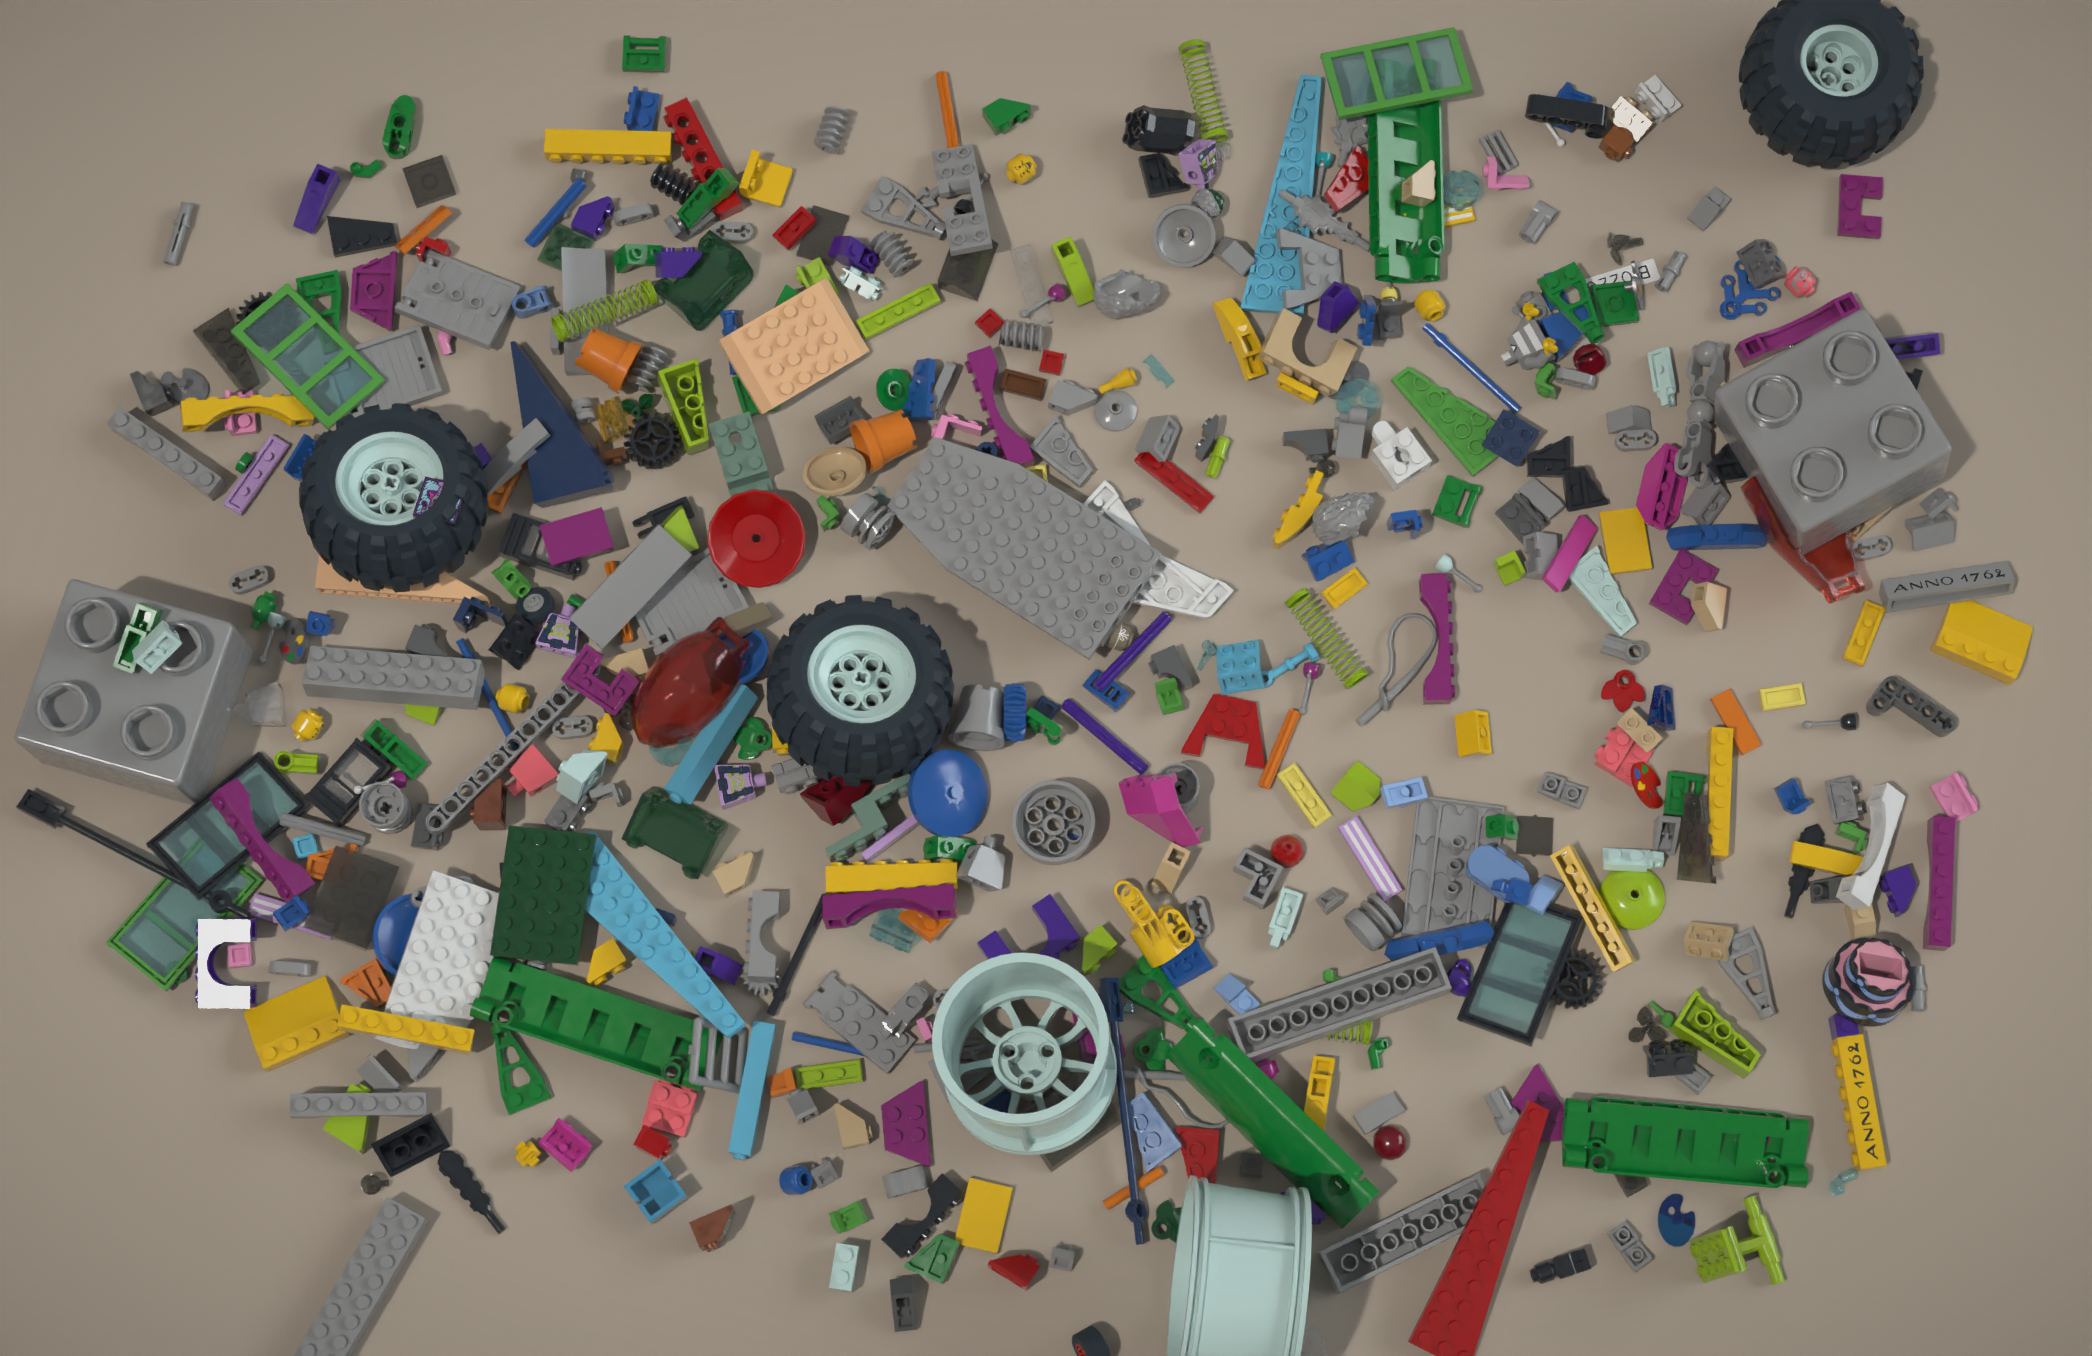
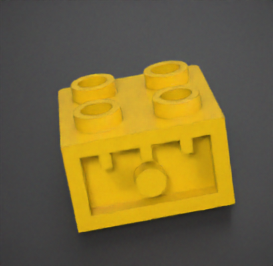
(764, 180)

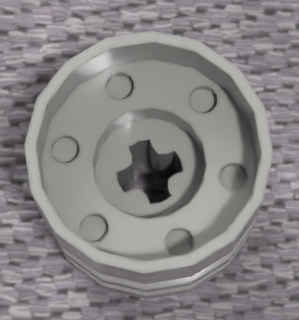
(871, 523)
(1187, 784)
(374, 805)
(1376, 918)

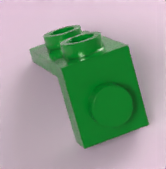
(635, 255)
(946, 847)

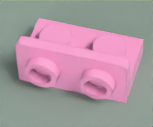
(240, 423)
(1954, 797)

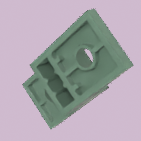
(741, 461)
(869, 818)

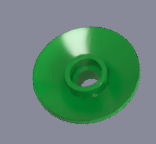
(899, 383)

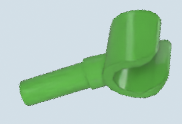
(1329, 976)
(1667, 1018)

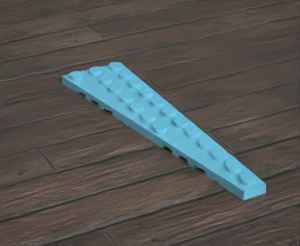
(1274, 267)
(635, 923)

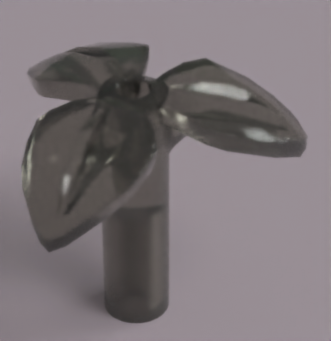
(1621, 242)
(625, 719)
(1645, 1019)

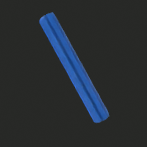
(555, 212)

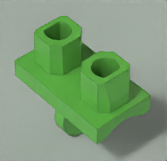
(512, 579)

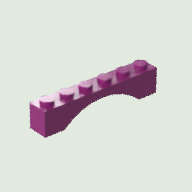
(1776, 340)
(984, 370)
(1434, 596)
(234, 805)
(1940, 896)
(845, 909)

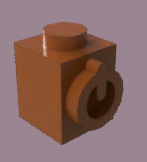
(1617, 143)

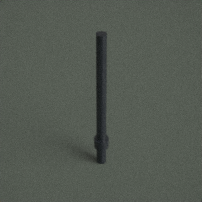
(780, 993)

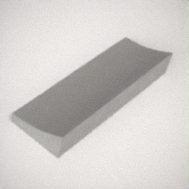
(582, 282)
(630, 586)

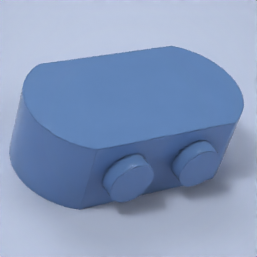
(1491, 864)

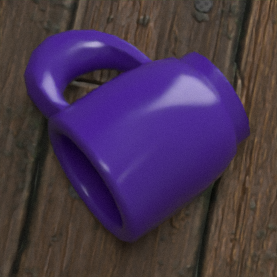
(1458, 980)

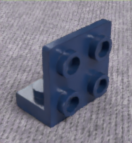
(1510, 438)
(466, 612)

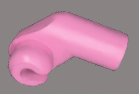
(444, 342)

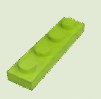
(898, 311)

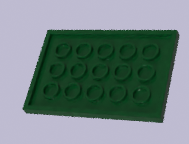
(543, 895)

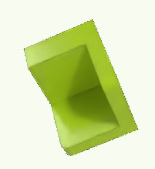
(1509, 568)

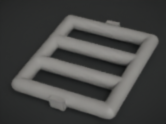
(694, 1051)

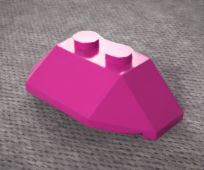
(1661, 489)

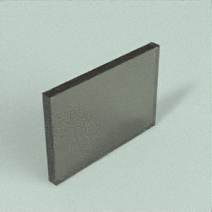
(821, 235)

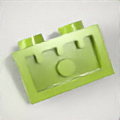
(813, 273)

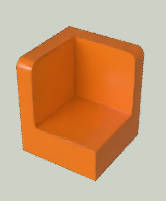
(781, 1083)

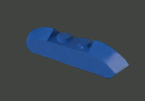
(1716, 537)
(1445, 940)

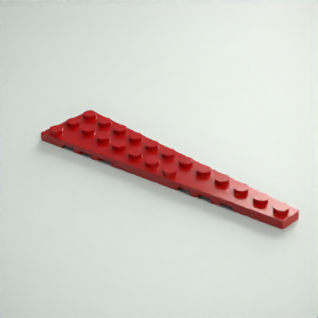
(1464, 1290)

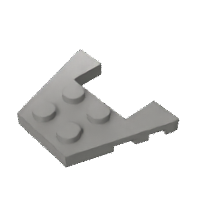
(1317, 264)

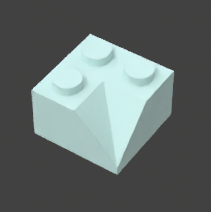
(580, 773)

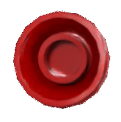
(1286, 851)

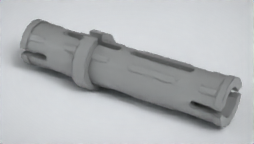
(184, 211)

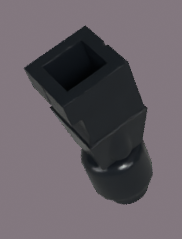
(1561, 1267)

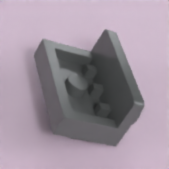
(836, 420)

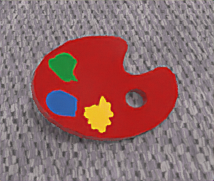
(1644, 781)

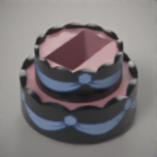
(1868, 981)

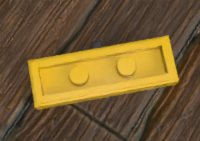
(1863, 633)

